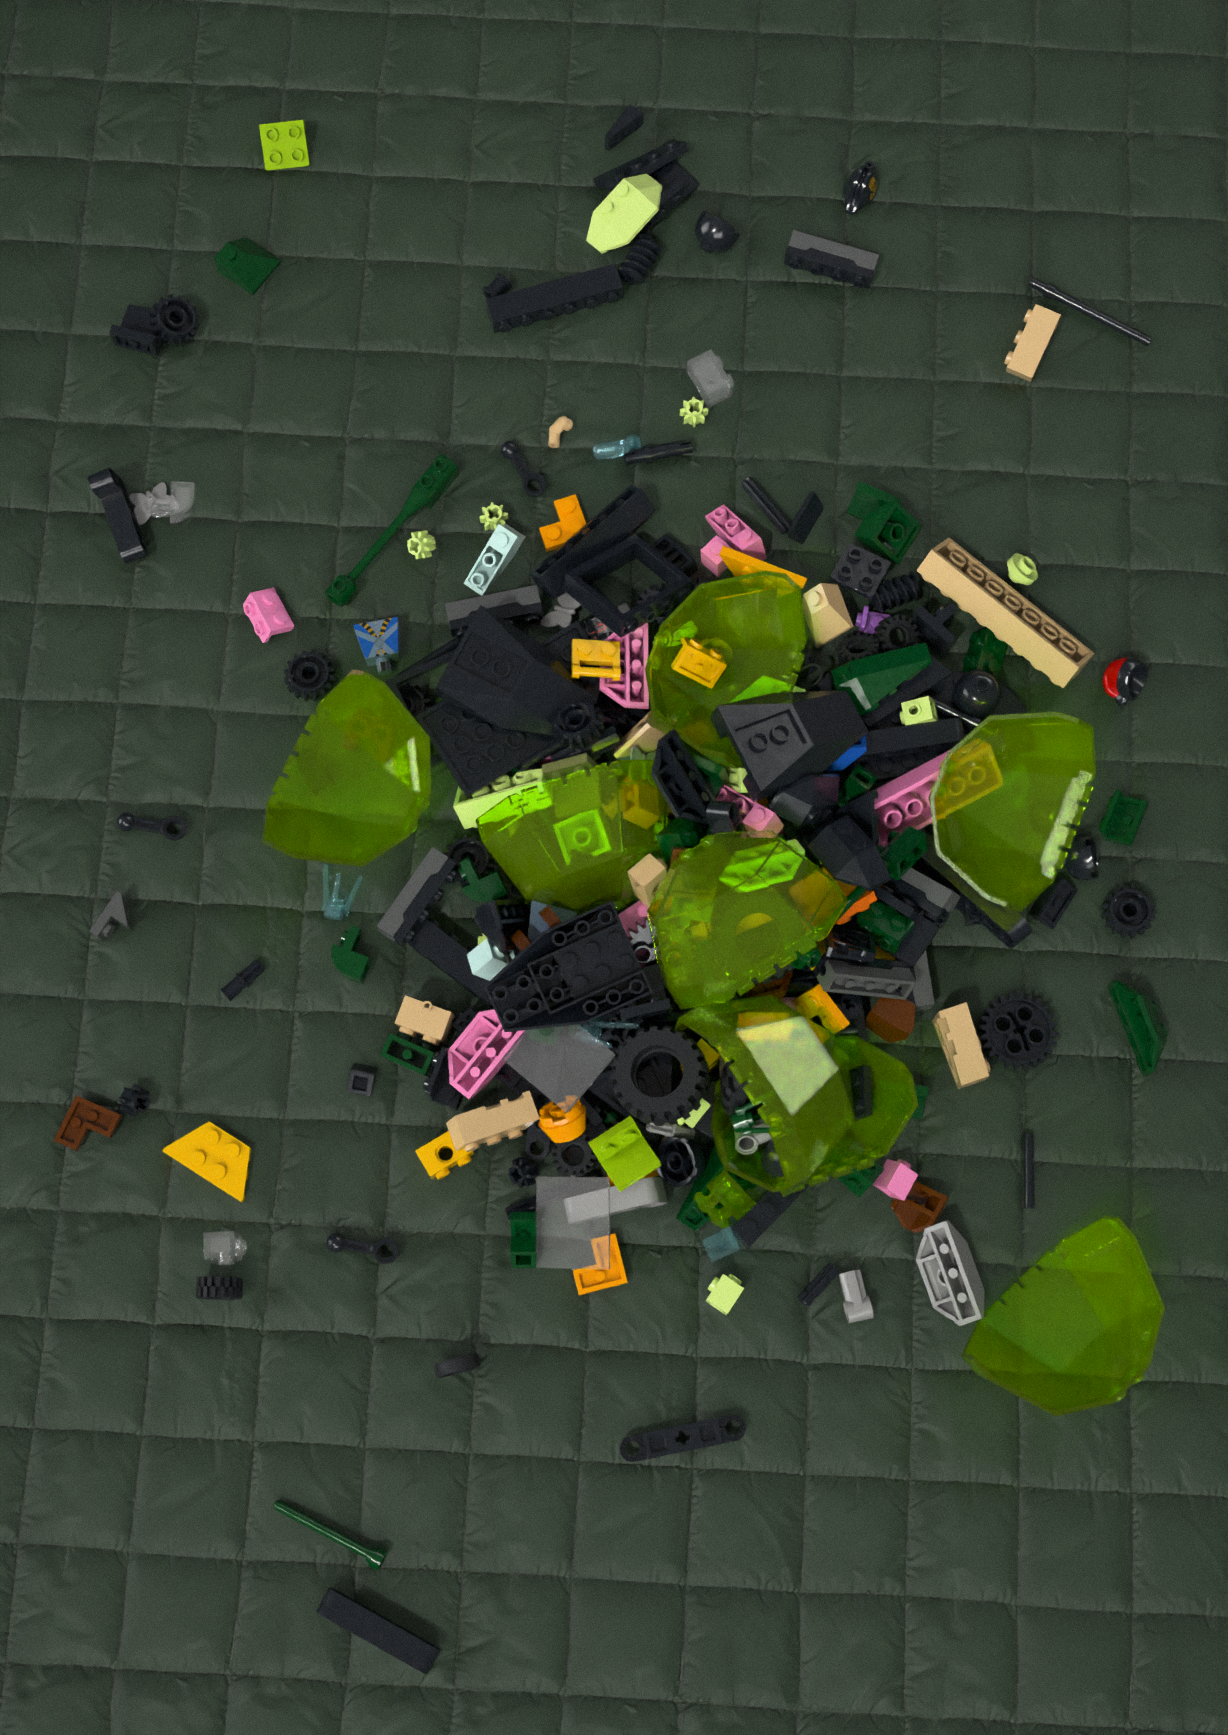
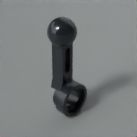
(510, 451)
(127, 822)
(337, 1242)

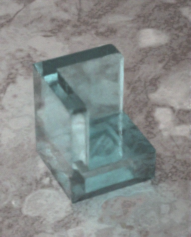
(721, 1245)

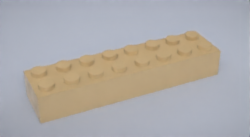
(1005, 612)

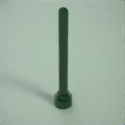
(373, 1556)

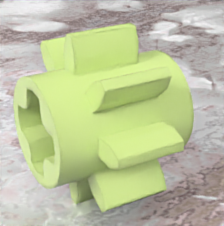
(694, 411)
(493, 511)
(421, 544)

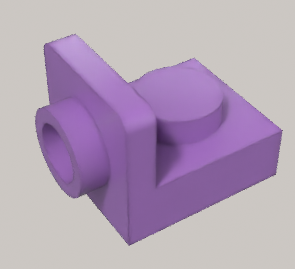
(868, 621)

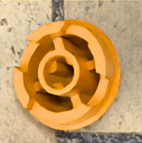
(560, 1125)

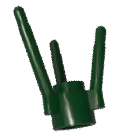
(744, 1120)

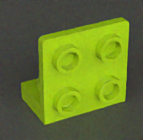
(284, 145)
(624, 1154)

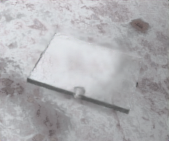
(559, 1061)
(573, 1222)

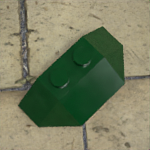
(1140, 1024)

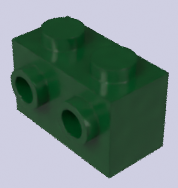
(407, 1054)

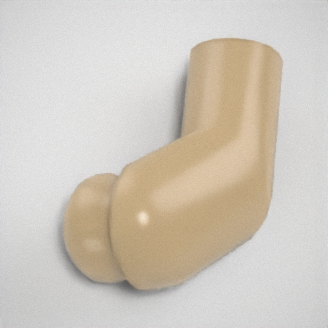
(556, 428)

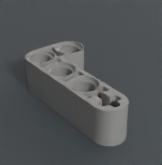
(643, 1193)

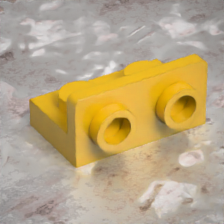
(699, 662)

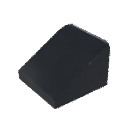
(361, 1079)

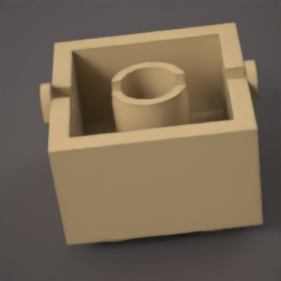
(429, 1021)

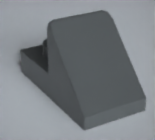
(114, 912)

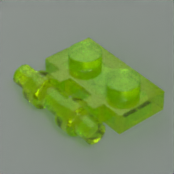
(730, 1194)

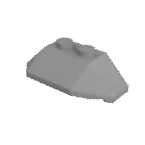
(950, 1274)

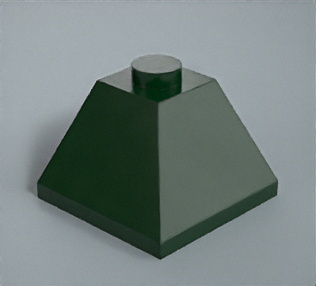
(245, 264)
(889, 531)

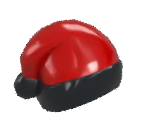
(1124, 679)

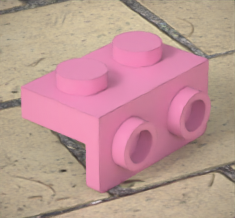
(267, 614)

